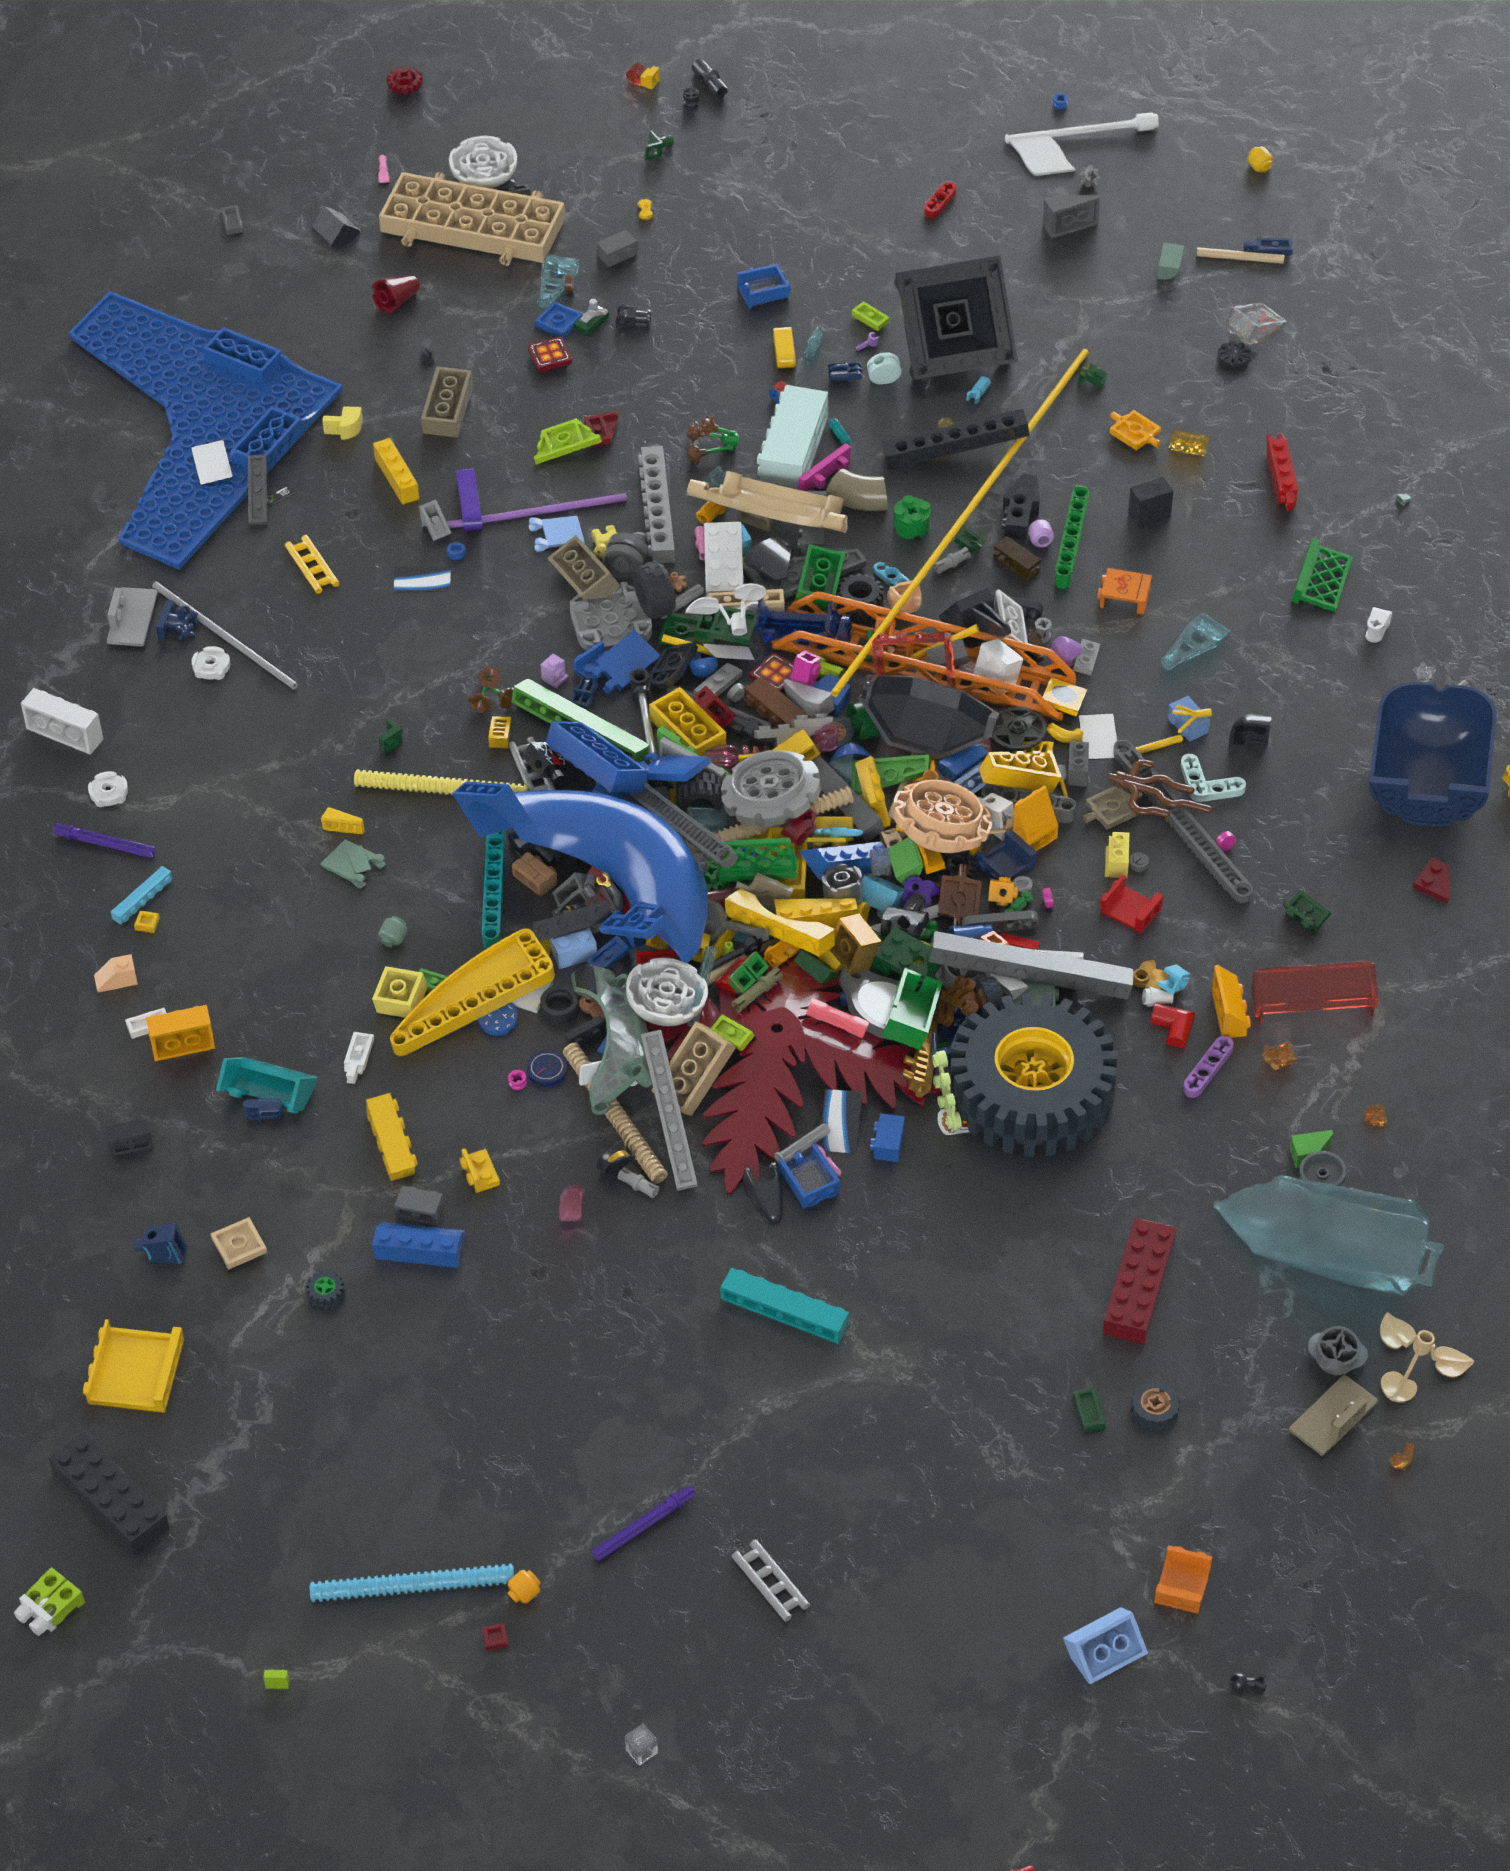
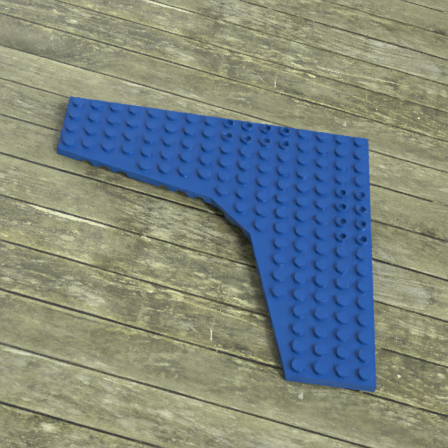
(212, 391)

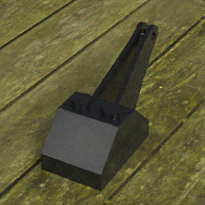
(979, 611)

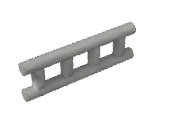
(522, 764)
(769, 1593)

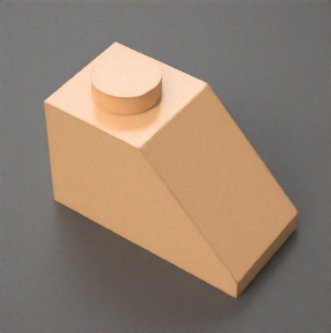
(116, 974)

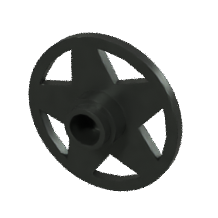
(1019, 729)

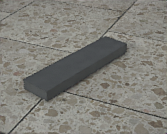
(257, 490)

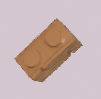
(534, 874)

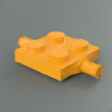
(1135, 430)

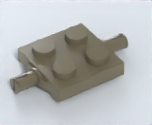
(1110, 807)
(766, 891)

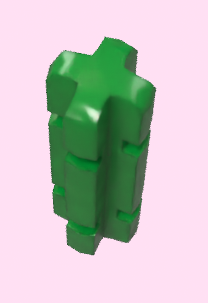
(1020, 902)

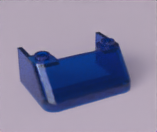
(776, 625)

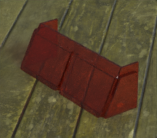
(1314, 987)

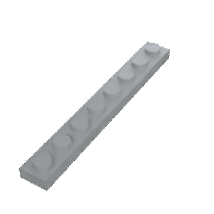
(669, 1110)

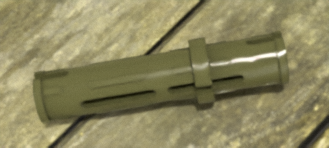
(763, 984)

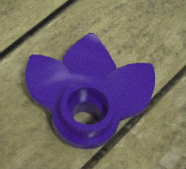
(925, 888)

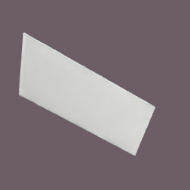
(727, 651)

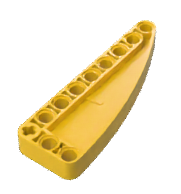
(473, 984)

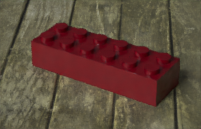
(1139, 1281)

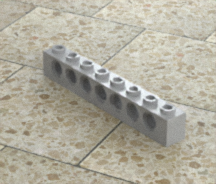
(657, 502)

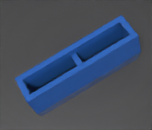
(962, 761)

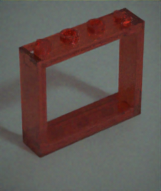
(919, 637)

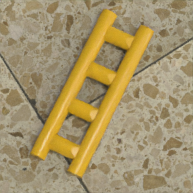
(314, 555)

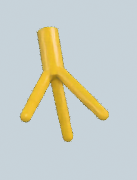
(1195, 714)

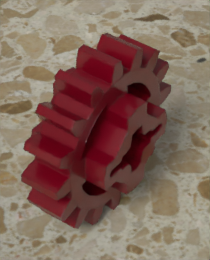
(403, 80)

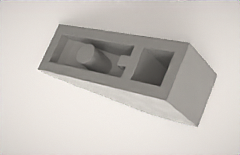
(808, 698)

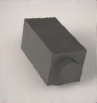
(937, 654)

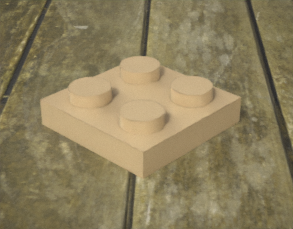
(238, 1243)

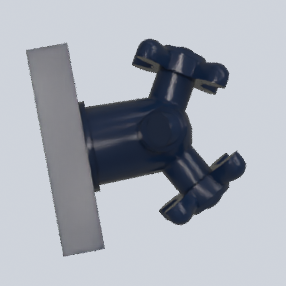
(179, 621)

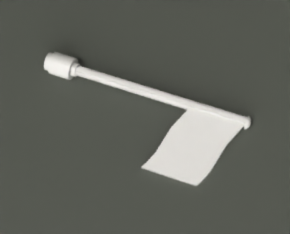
(1044, 155)

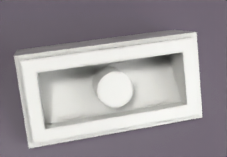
(1009, 985)

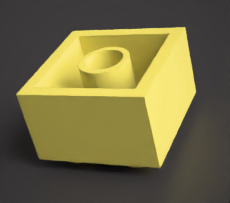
(399, 991)

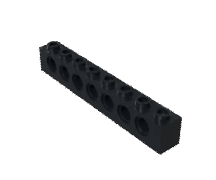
(956, 438)

